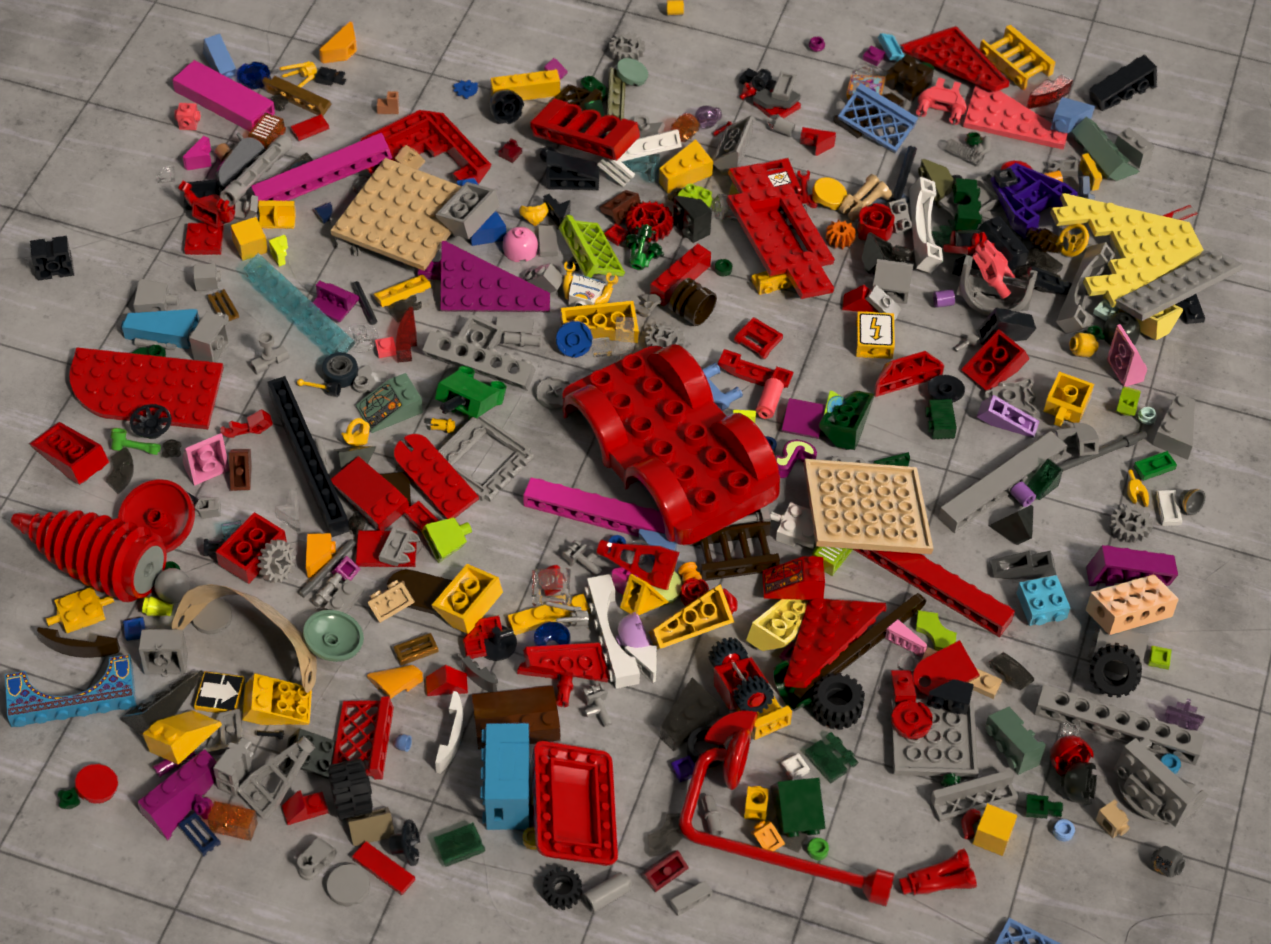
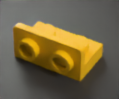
(768, 284)

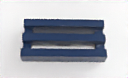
(208, 846)

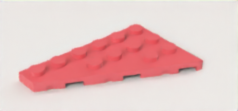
(1006, 117)

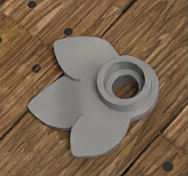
(368, 380)

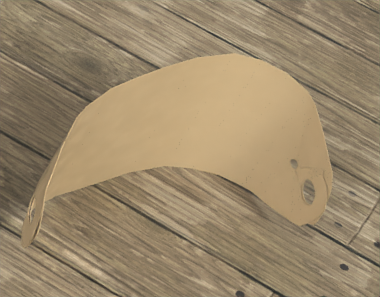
(204, 594)

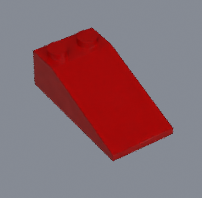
(71, 452)
(370, 494)

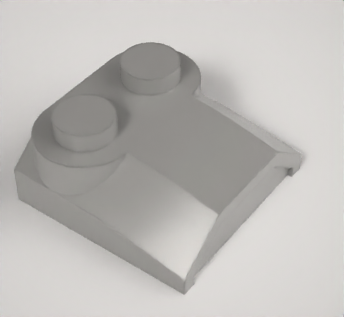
(481, 332)

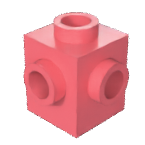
(187, 116)

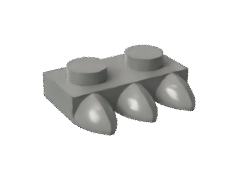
(397, 545)

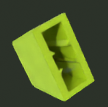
(445, 537)

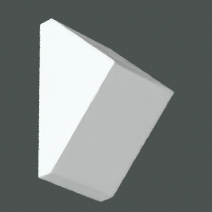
(645, 660)

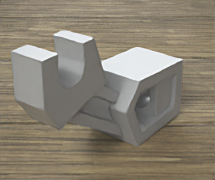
(213, 509)

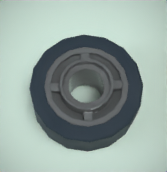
(340, 368)

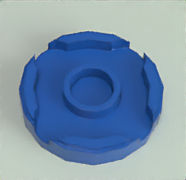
(574, 338)

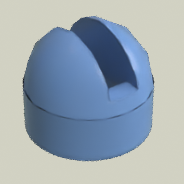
(403, 742)

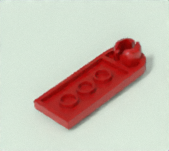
(434, 476)

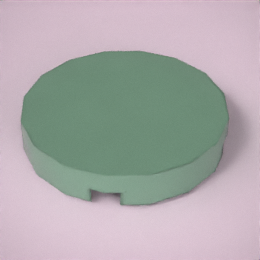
(632, 71)

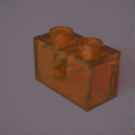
(232, 821)

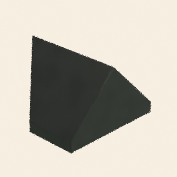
(347, 455)
(1017, 526)

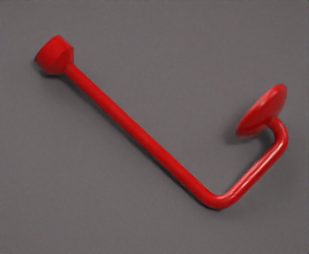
(875, 885)

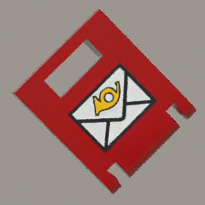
(782, 176)

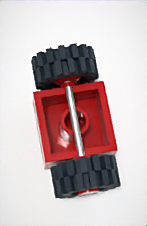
(739, 677)

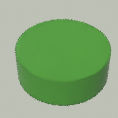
(818, 849)

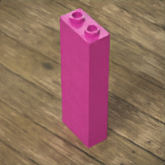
(222, 95)

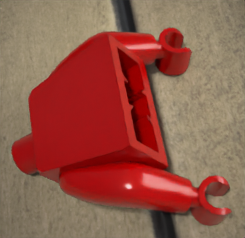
(208, 209)

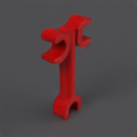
(804, 198)

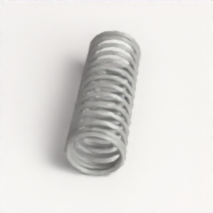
(953, 142)

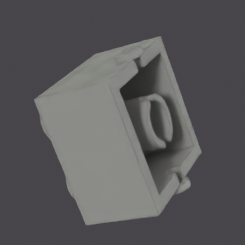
(163, 651)

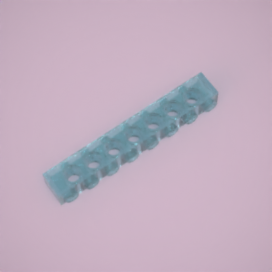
(259, 267)

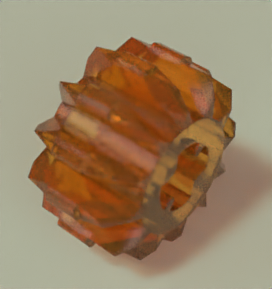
(687, 126)

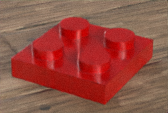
(203, 239)

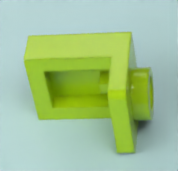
(1128, 401)

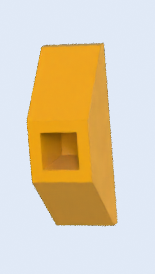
(340, 46)

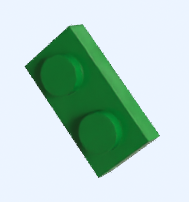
(1155, 465)

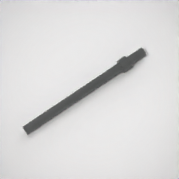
(1127, 441)

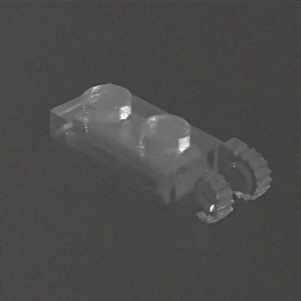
(624, 336)

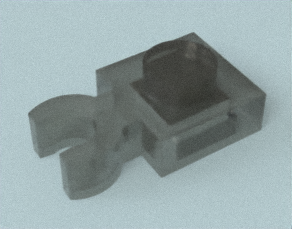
(399, 308)

